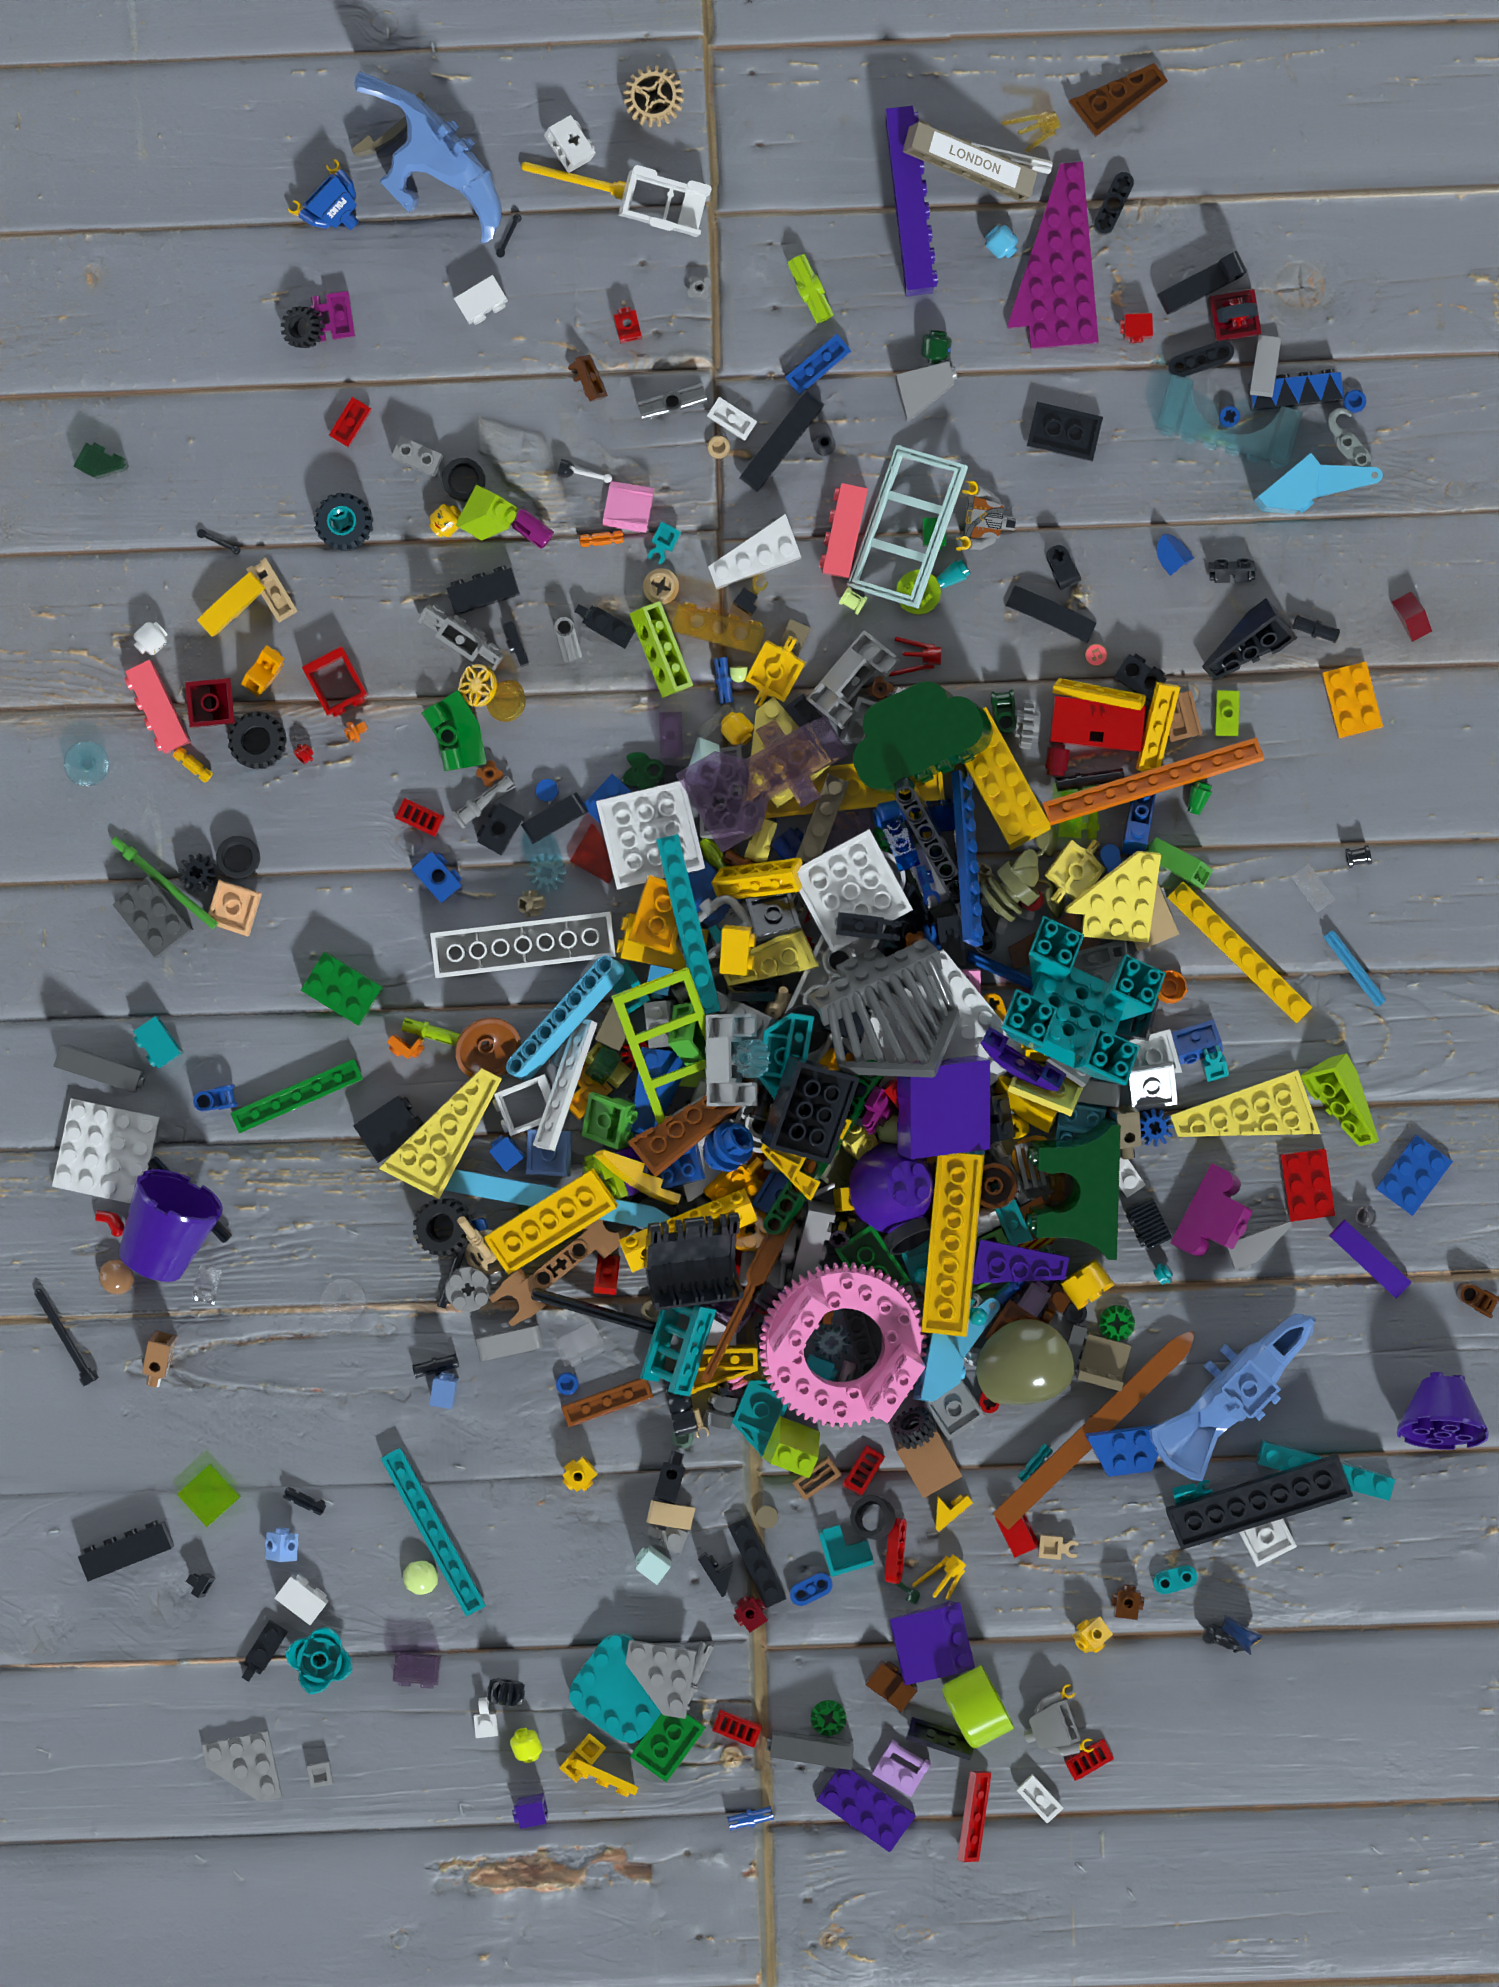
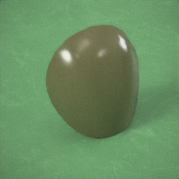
(1024, 1364)

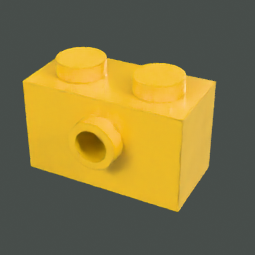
(736, 950)

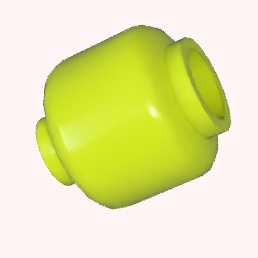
(526, 1745)

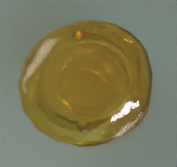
(507, 702)

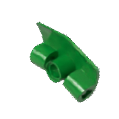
(467, 745)

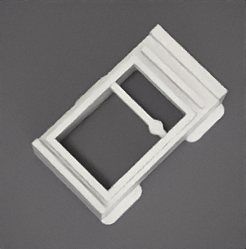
(691, 207)

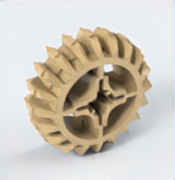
(645, 91)

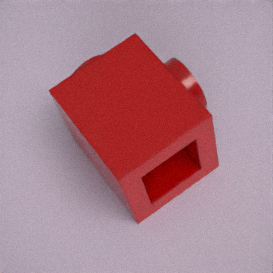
(1137, 327)

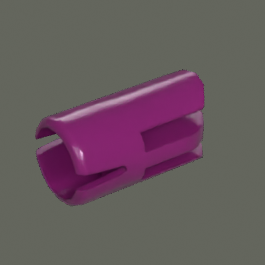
(532, 528)

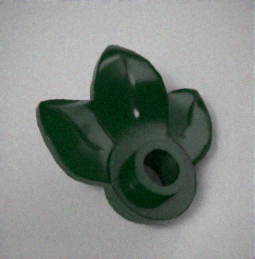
(640, 774)

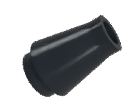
(824, 450)

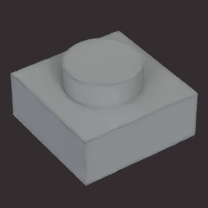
(320, 1774)

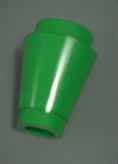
(1198, 796)

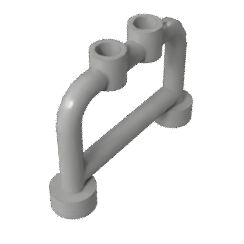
(709, 907)

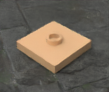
(234, 907)

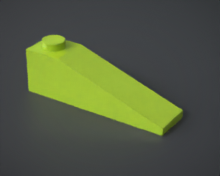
(1340, 1090)

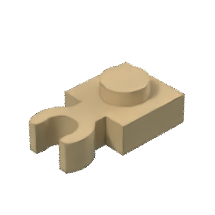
(1052, 1547)

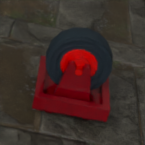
(1235, 315)

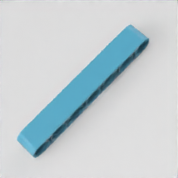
(565, 1018)

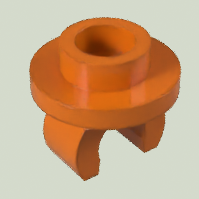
(352, 732)

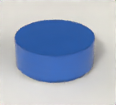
(1354, 401)
(547, 790)
(567, 1383)

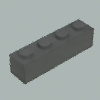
(1075, 1343)

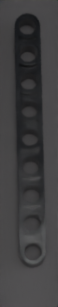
(938, 857)

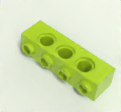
(661, 649)

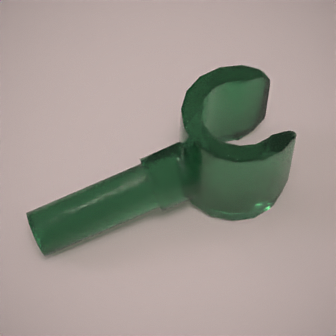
(913, 1594)

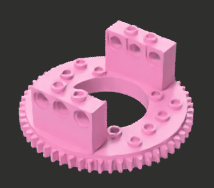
(798, 1314)

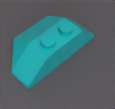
(785, 1038)

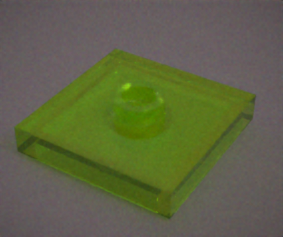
(208, 1495)

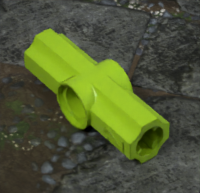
(810, 288)

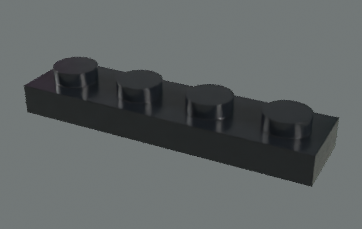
(757, 1562)

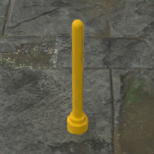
(616, 188)

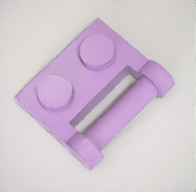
(898, 1774)

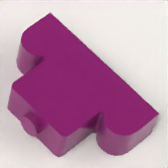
(1213, 1214)

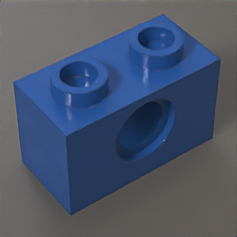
(425, 871)
(506, 1152)

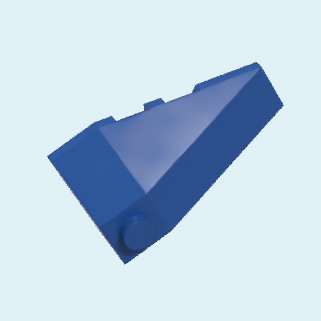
(658, 1063)

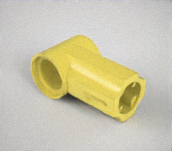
(759, 846)

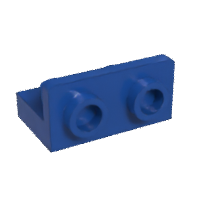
(1194, 1039)

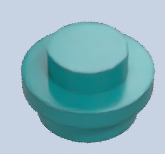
(1163, 1273)

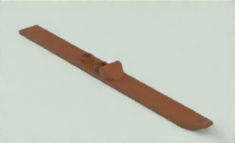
(1103, 1420)

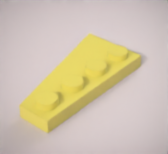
(777, 958)

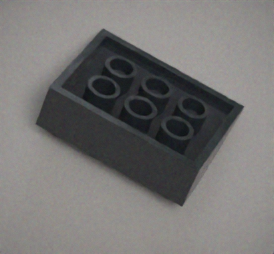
(809, 1110)

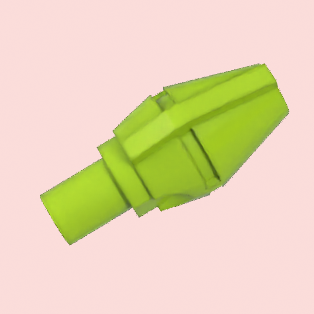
(711, 853)

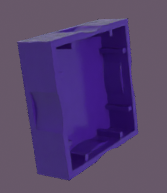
(946, 1110)

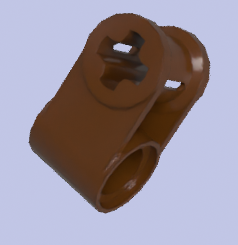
(1481, 1299)

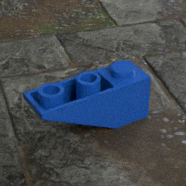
(1138, 825)

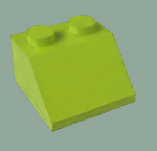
(486, 514)
(793, 1447)

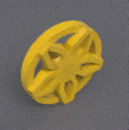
(477, 685)

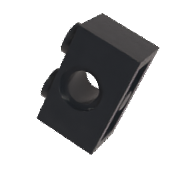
(509, 818)

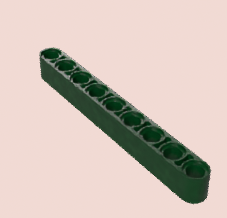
(789, 1191)

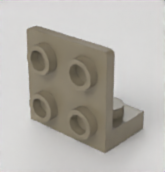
(1103, 1362)

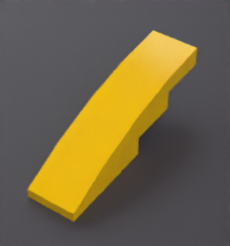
(632, 1173)

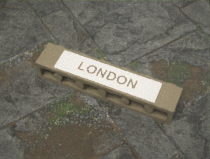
(970, 161)

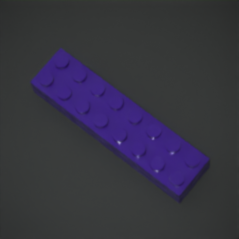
(910, 205)

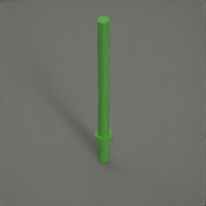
(131, 854)

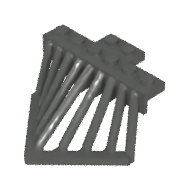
(876, 977)

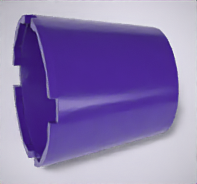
(167, 1224)

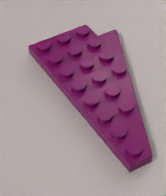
(1058, 281)

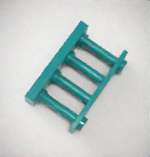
(691, 1351)

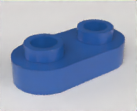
(811, 1589)

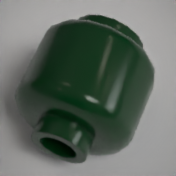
(936, 346)

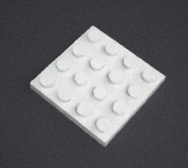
(636, 821)
(852, 881)
(104, 1150)

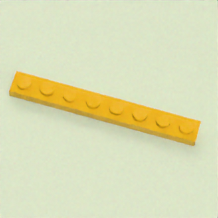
(1239, 952)

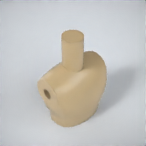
(777, 1008)

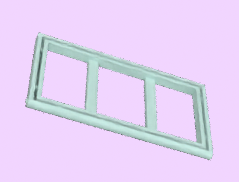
(927, 559)

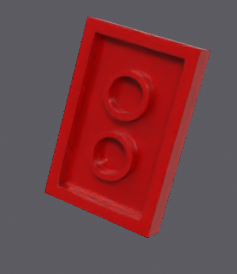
(1307, 1185)

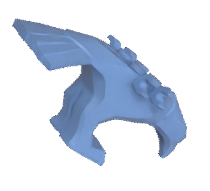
(437, 151)
(1234, 1394)

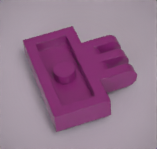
(878, 1110)

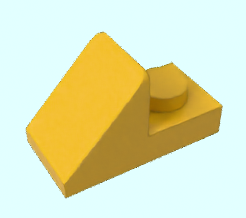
(946, 1514)

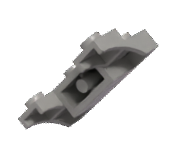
(461, 637)
(848, 677)
(722, 1079)

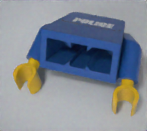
(330, 202)

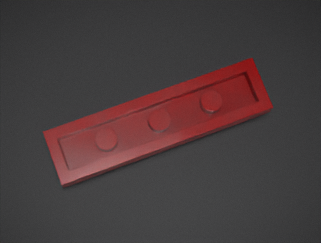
(974, 1816)

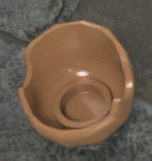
(116, 1277)

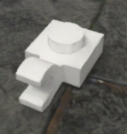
(486, 1721)

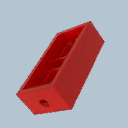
(1076, 718)

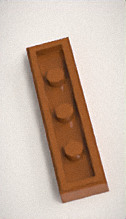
(607, 1401)

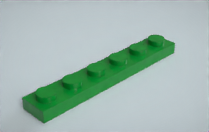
(296, 1096)

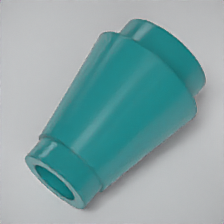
(953, 574)

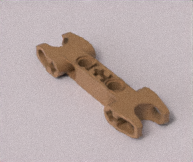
(594, 1237)

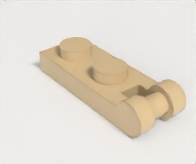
(275, 593)

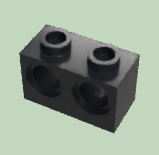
(1137, 682)

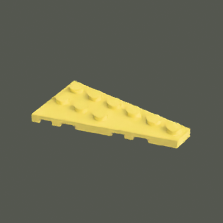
(1262, 1109)
(438, 1145)

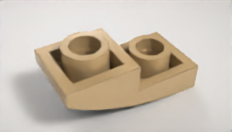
(670, 1514)

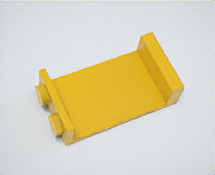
(644, 954)

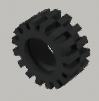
(291, 327)
(914, 1427)

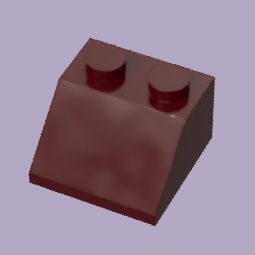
(209, 703)

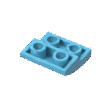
(1082, 1120)

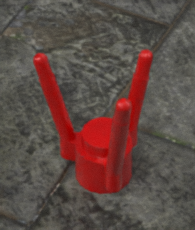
(930, 655)

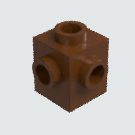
(1128, 1610)

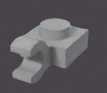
(670, 1538)

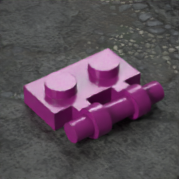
(340, 315)

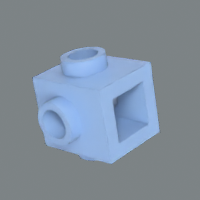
(281, 1545)

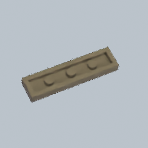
(822, 818)

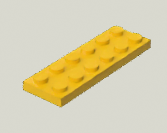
(550, 1221)

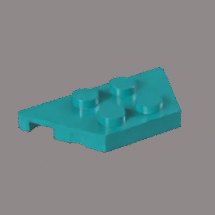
(758, 1413)

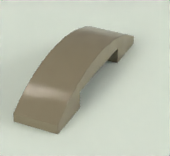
(368, 146)

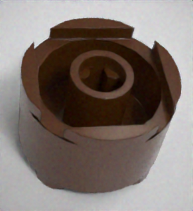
(1006, 1180)

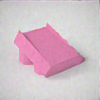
(628, 506)

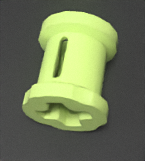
(853, 600)

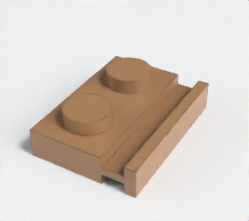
(1185, 718)

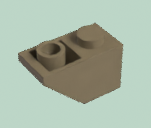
(611, 1030)

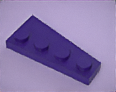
(1011, 1263)

